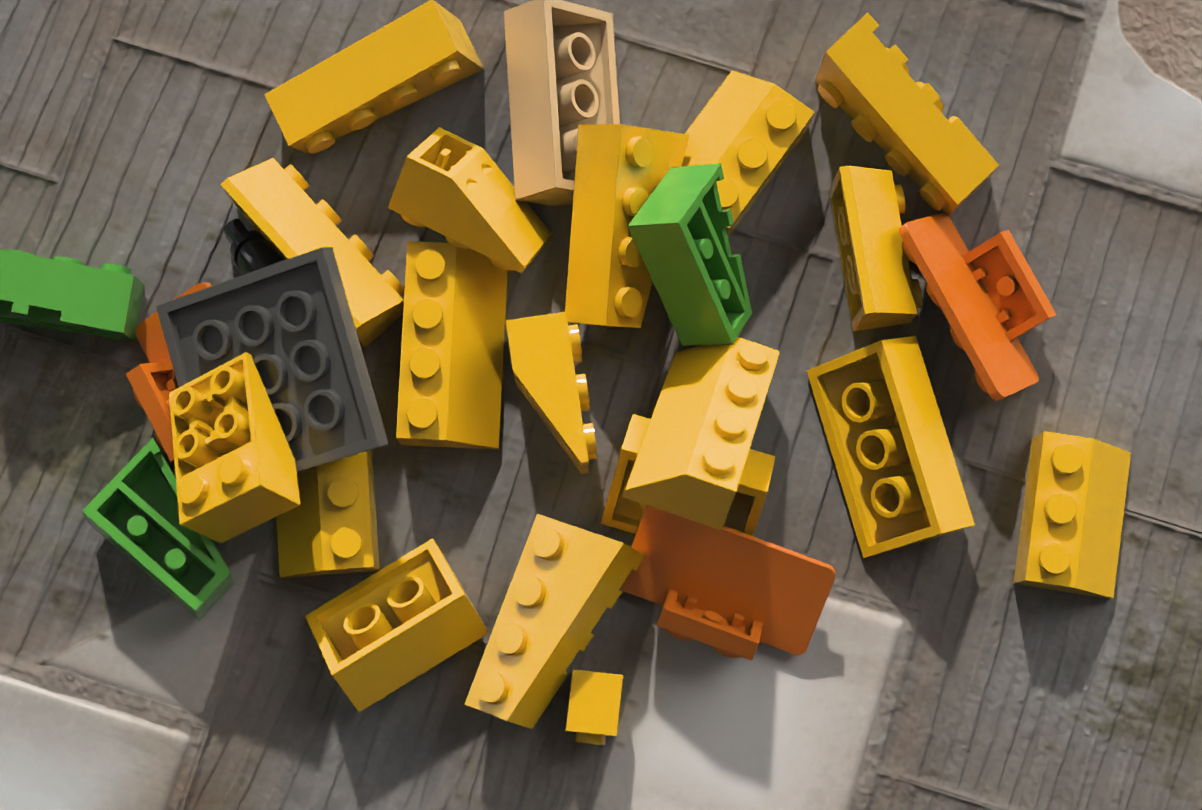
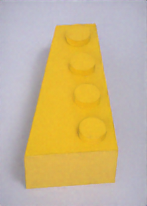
(374, 78)
(903, 117)
(613, 180)
(547, 617)

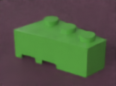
(690, 256)
(69, 295)
(142, 521)

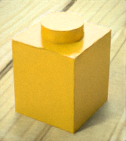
(594, 706)

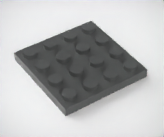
(302, 344)

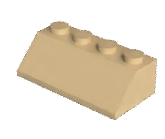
(557, 78)

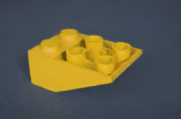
(468, 200)
(544, 371)
(230, 453)

